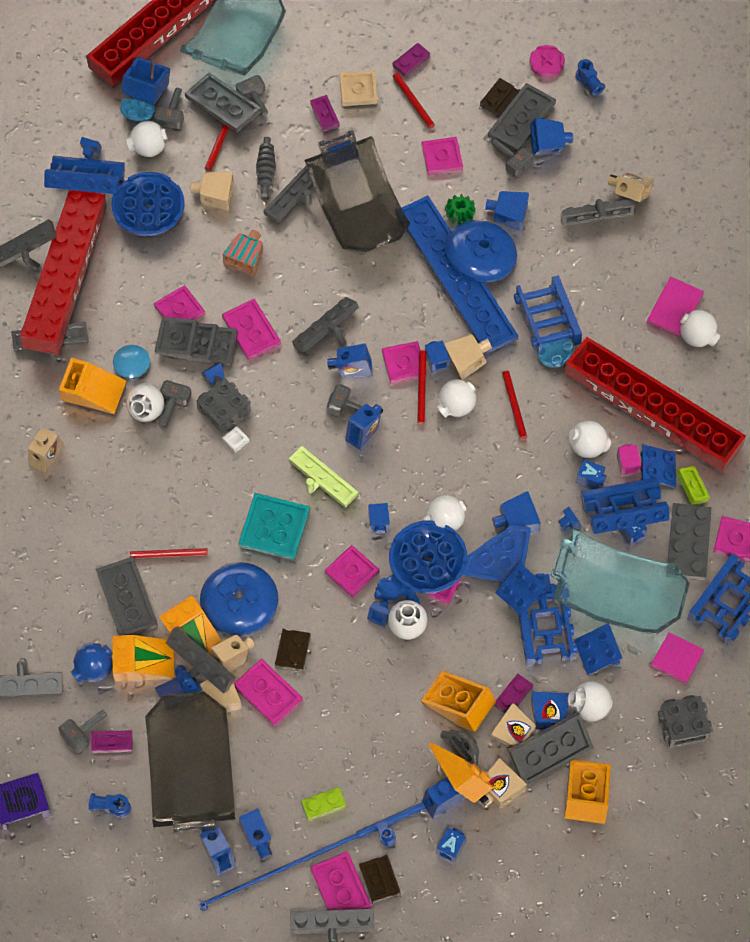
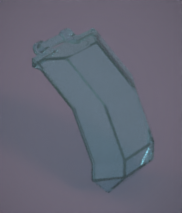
(236, 34)
(618, 585)

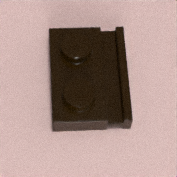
(499, 97)
(292, 650)
(379, 879)

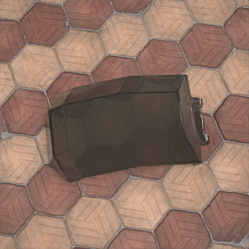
(356, 195)
(189, 762)

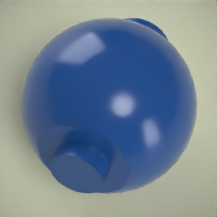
(92, 663)

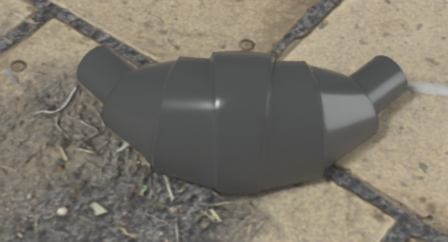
(464, 745)

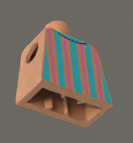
(244, 252)

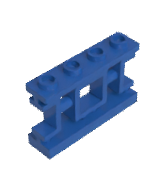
(84, 174)
(608, 499)
(717, 591)
(529, 625)

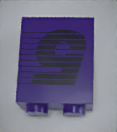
(22, 800)

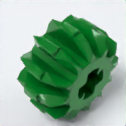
(460, 209)

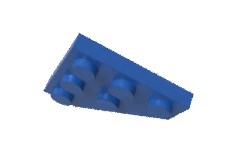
(499, 555)

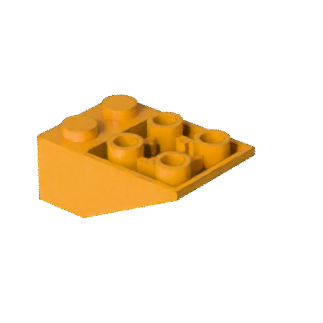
(91, 387)

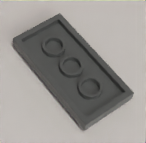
(223, 102)
(514, 124)
(690, 539)
(126, 597)
(551, 748)

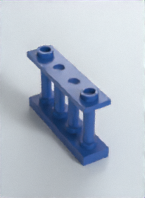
(561, 303)

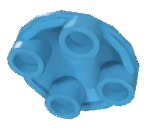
(137, 109)
(556, 352)
(131, 361)

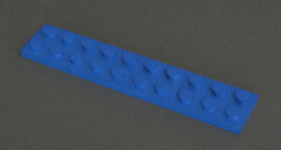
(469, 297)

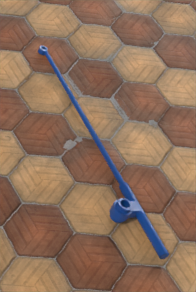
(386, 836)

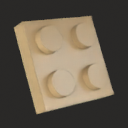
(358, 88)

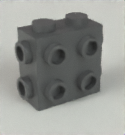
(224, 405)
(685, 721)

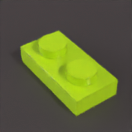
(693, 485)
(323, 803)

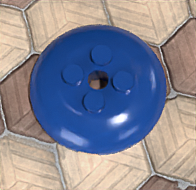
(145, 190)
(481, 251)
(422, 541)
(239, 615)

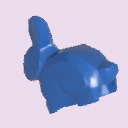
(391, 590)

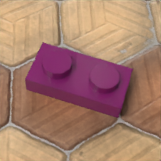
(411, 59)
(324, 113)
(513, 693)
(111, 741)

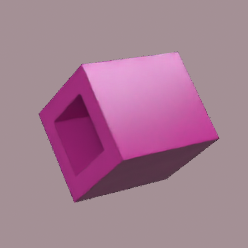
(628, 460)

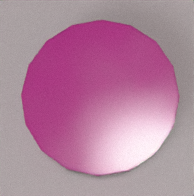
(547, 61)

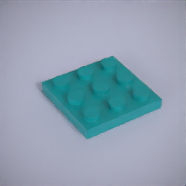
(274, 526)

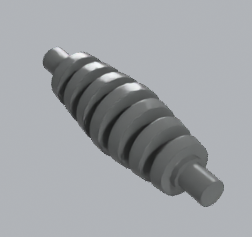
(265, 166)

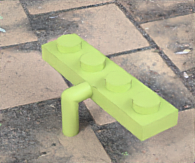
(321, 476)

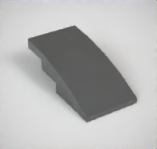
(196, 341)

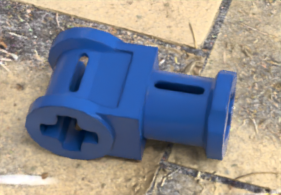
(588, 76)
(110, 804)

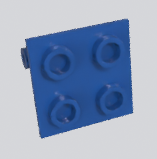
(658, 464)
(521, 589)
(598, 649)
(181, 684)

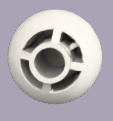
(147, 139)
(699, 329)
(456, 398)
(145, 402)
(589, 439)
(446, 511)
(407, 619)
(590, 701)

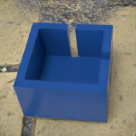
(138, 81)

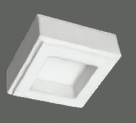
(235, 439)

